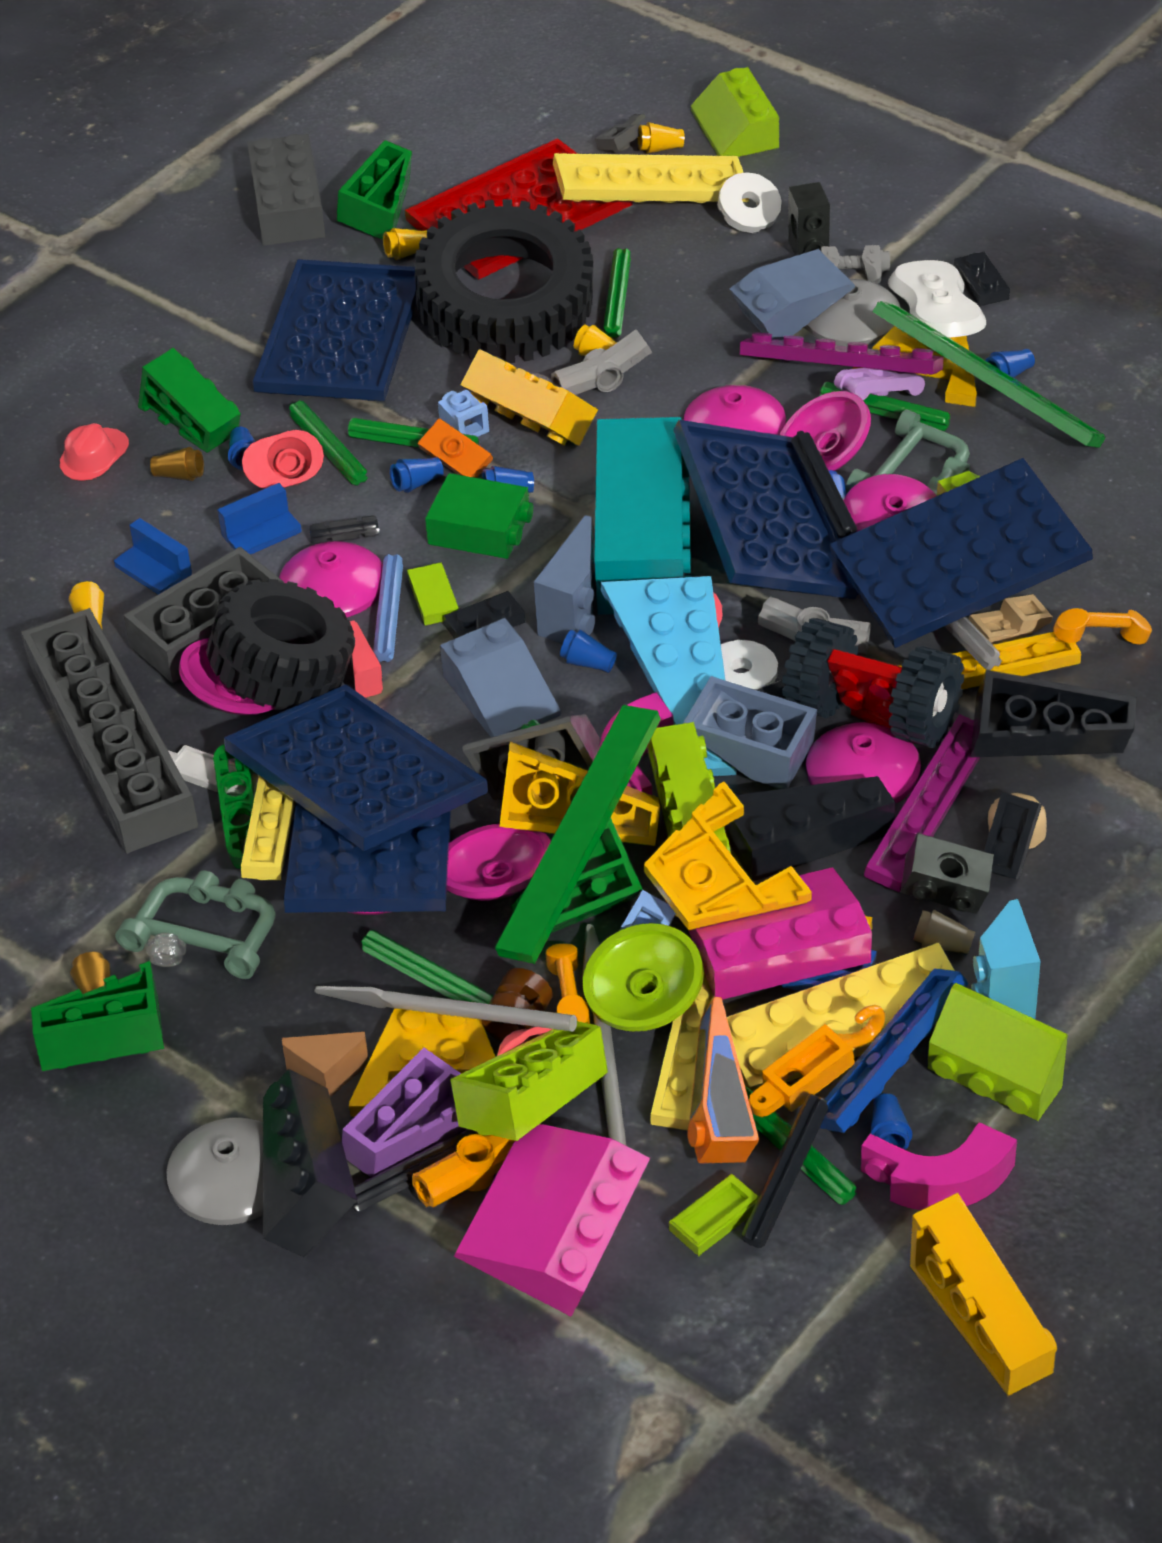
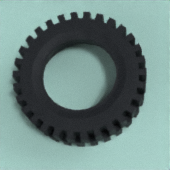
(504, 325)

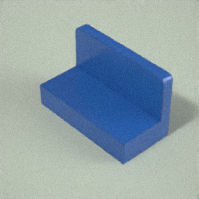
(258, 520)
(154, 558)

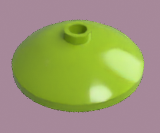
(640, 961)

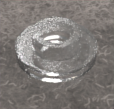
(165, 950)

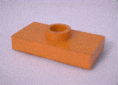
(455, 450)

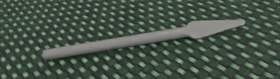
(382, 999)
(610, 1080)

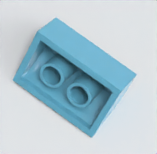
(1008, 962)

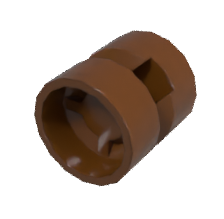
(520, 990)

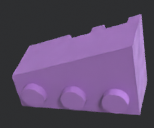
(404, 1117)

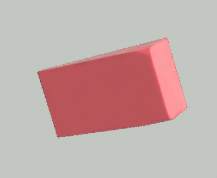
(365, 666)

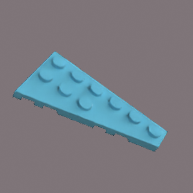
(673, 639)

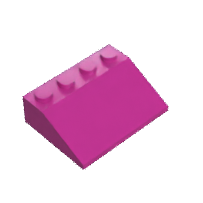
(787, 942)
(552, 1213)

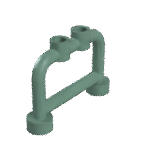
(912, 431)
(241, 957)

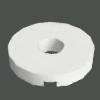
(755, 188)
(751, 656)

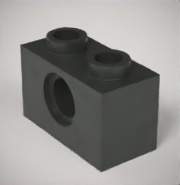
(808, 218)
(947, 873)

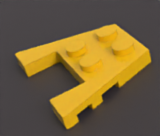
(961, 384)
(706, 881)
(453, 1039)

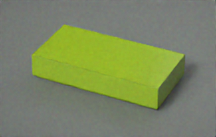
(432, 592)
(714, 1215)

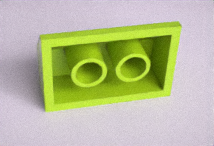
(737, 115)
(998, 1052)

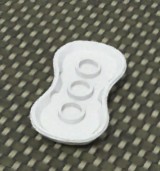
(937, 297)

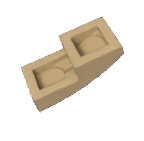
(1013, 621)

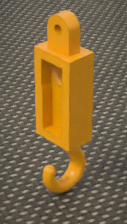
(818, 1058)

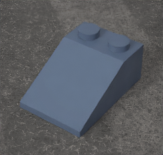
(790, 292)
(567, 587)
(497, 678)
(754, 730)

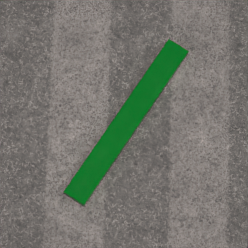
(990, 374)
(577, 834)

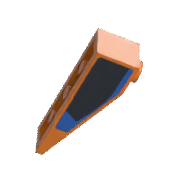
(720, 1113)

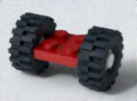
(914, 697)

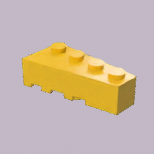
(530, 398)
(542, 788)
(979, 1295)

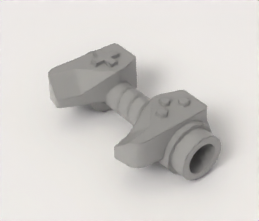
(872, 261)

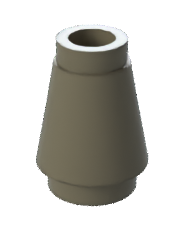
(941, 929)

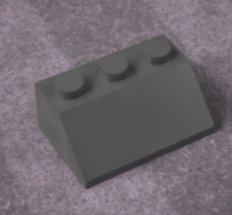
(565, 739)

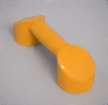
(1072, 624)
(563, 961)

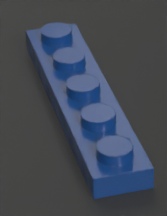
(889, 1050)

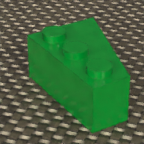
(376, 191)
(187, 400)
(603, 884)
(99, 1024)

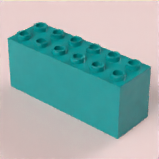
(640, 503)

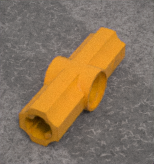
(466, 1169)

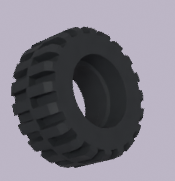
(279, 643)

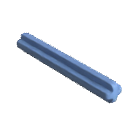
(388, 608)

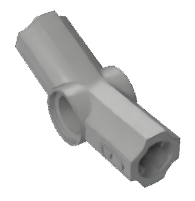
(603, 367)
(788, 620)

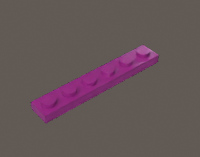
(854, 354)
(926, 804)

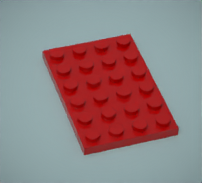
(522, 178)

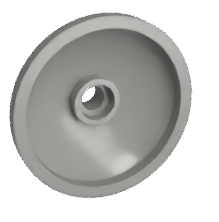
(853, 316)
(216, 1184)

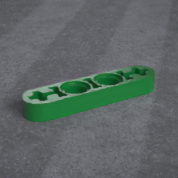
(233, 805)

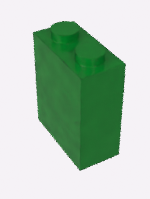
(478, 516)

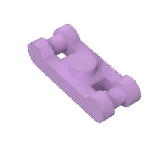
(878, 382)

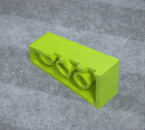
(681, 775)
(529, 1082)

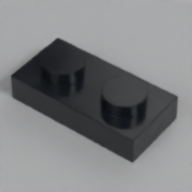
(982, 279)
(483, 614)
(1011, 834)

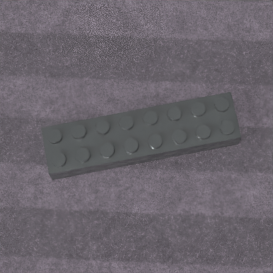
(109, 731)

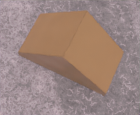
(327, 1058)

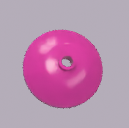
(738, 408)
(836, 424)
(872, 498)
(338, 571)
(208, 688)
(864, 752)
(494, 861)

